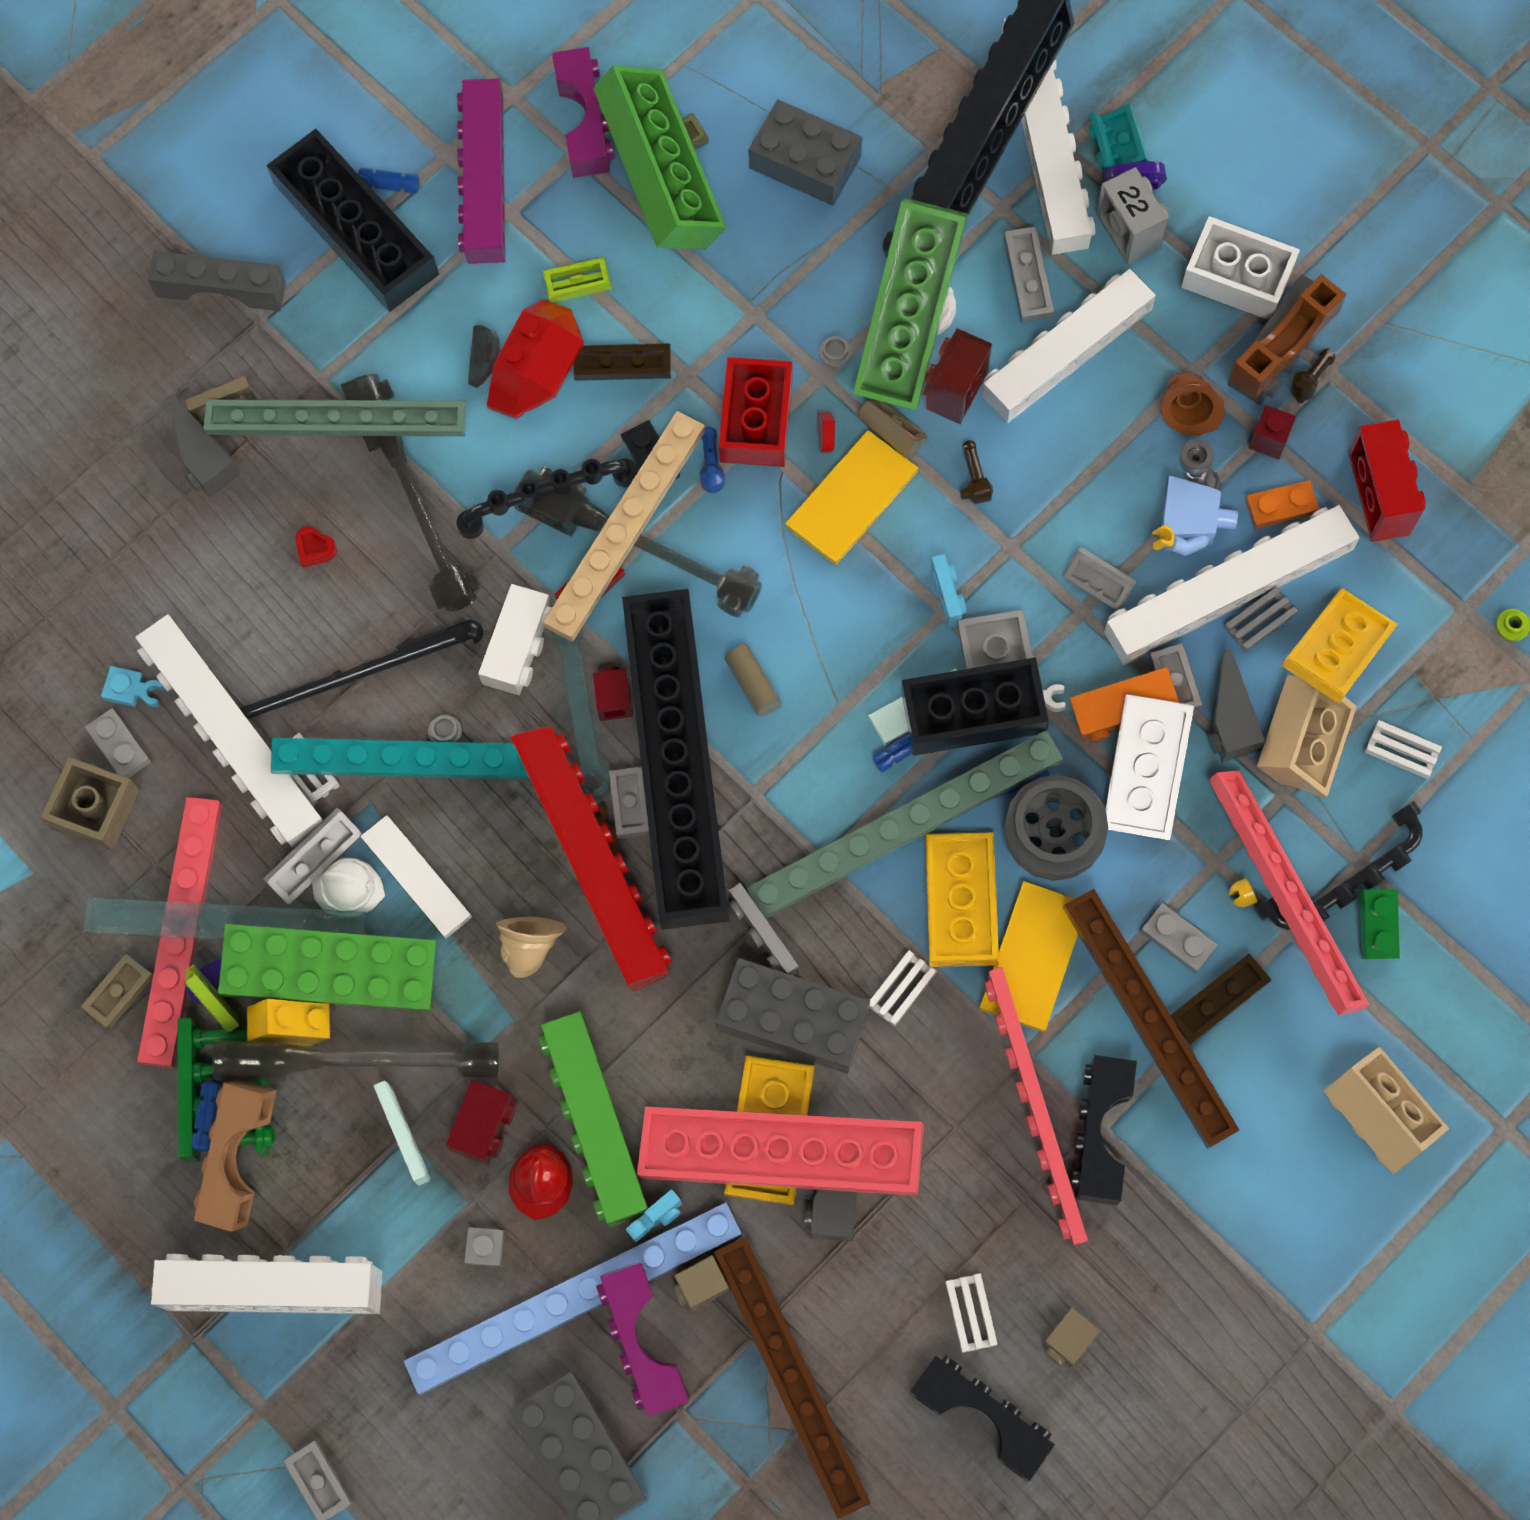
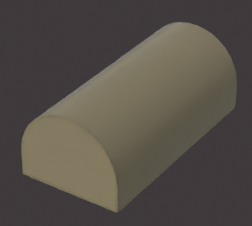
(892, 427)
(752, 680)

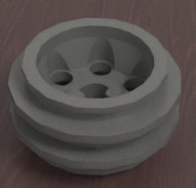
(1070, 795)

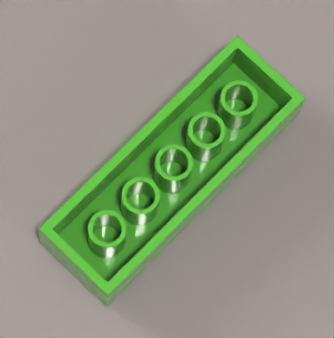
(659, 158)
(910, 303)
(327, 968)

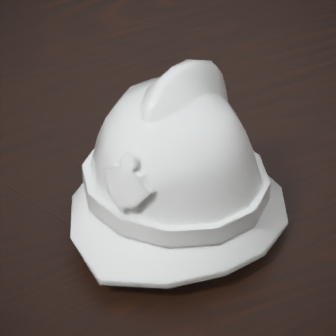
(348, 886)

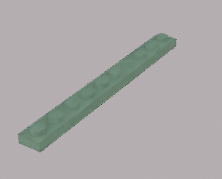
(905, 824)

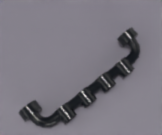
(470, 521)
(1369, 876)

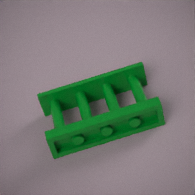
(192, 1073)

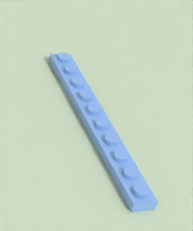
(567, 1300)

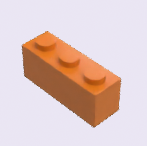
(1101, 709)

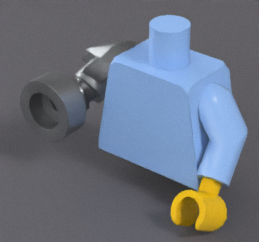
(1192, 505)

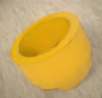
(1245, 892)

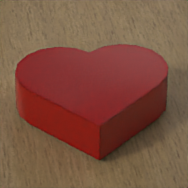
(826, 431)
(314, 547)

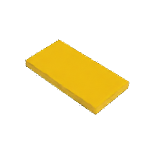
(851, 497)
(1339, 645)
(961, 900)
(1035, 954)
(772, 1089)

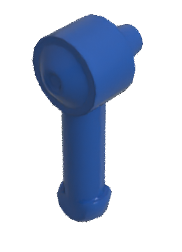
(711, 475)

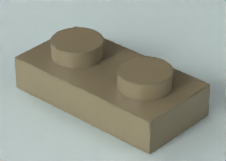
(234, 390)
(117, 991)

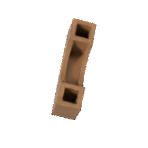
(223, 1195)

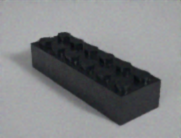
(353, 220)

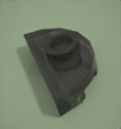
(483, 355)

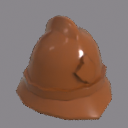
(1191, 405)

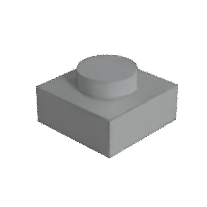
(484, 1247)

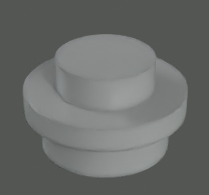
(835, 352)
(445, 729)

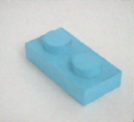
(944, 578)

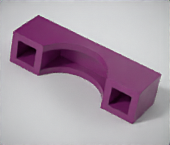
(586, 143)
(657, 1382)

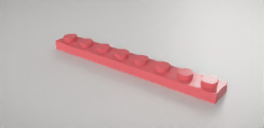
(1289, 893)
(176, 955)
(1039, 1121)

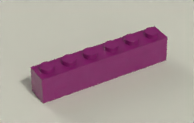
(482, 171)

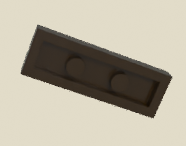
(623, 362)
(1220, 999)

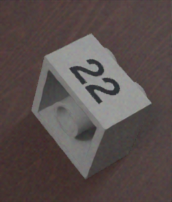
(1132, 215)

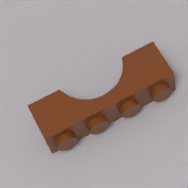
(1270, 356)

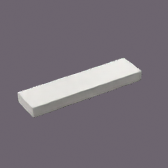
(416, 877)

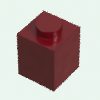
(1272, 432)
(612, 693)

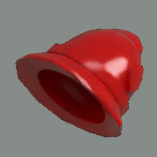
(540, 1181)

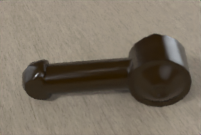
(1305, 382)
(979, 488)

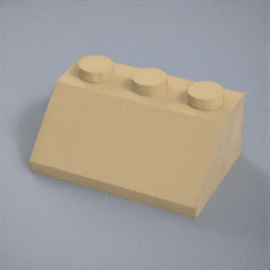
(1306, 737)
(1386, 1110)

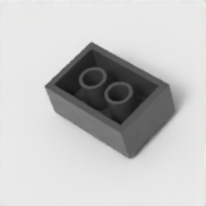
(805, 152)

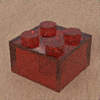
(957, 375)

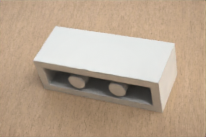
(515, 640)

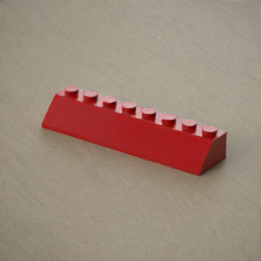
(591, 857)

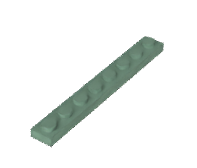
(335, 418)

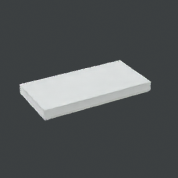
(1148, 766)

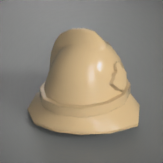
(527, 942)

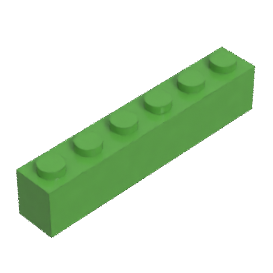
(594, 1119)

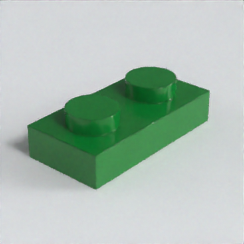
(1379, 924)

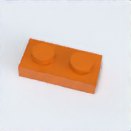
(1281, 504)

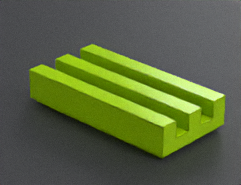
(577, 285)
(211, 999)

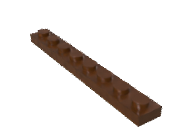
(1150, 1019)
(792, 1378)

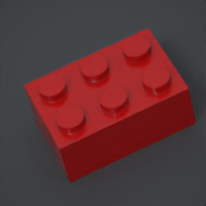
(755, 412)
(1386, 480)

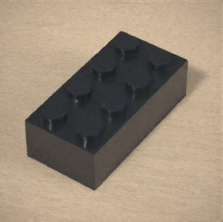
(974, 706)

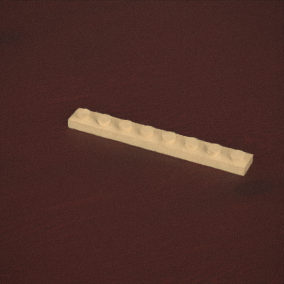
(624, 526)

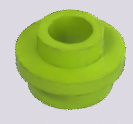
(1509, 633)

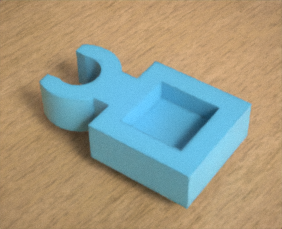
(127, 686)
(662, 1211)

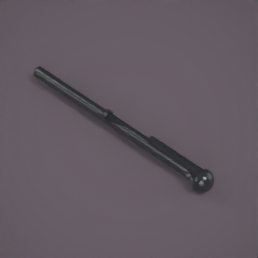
(406, 652)

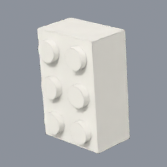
(1240, 268)

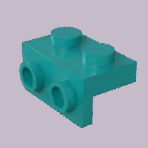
(1118, 137)

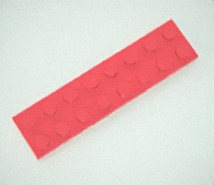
(781, 1150)

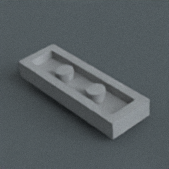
(1028, 274)
(312, 856)
(761, 931)

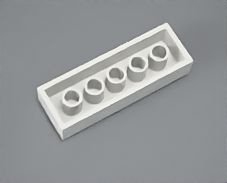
(267, 1286)

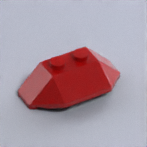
(534, 359)

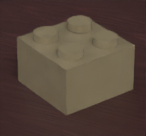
(90, 803)

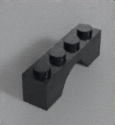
(1099, 1174)
(1021, 1445)

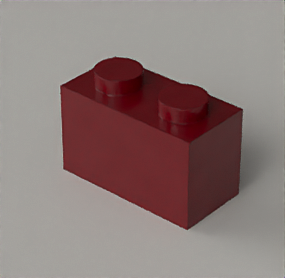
(481, 1122)

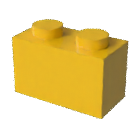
(288, 1021)

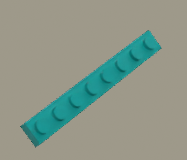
(396, 759)

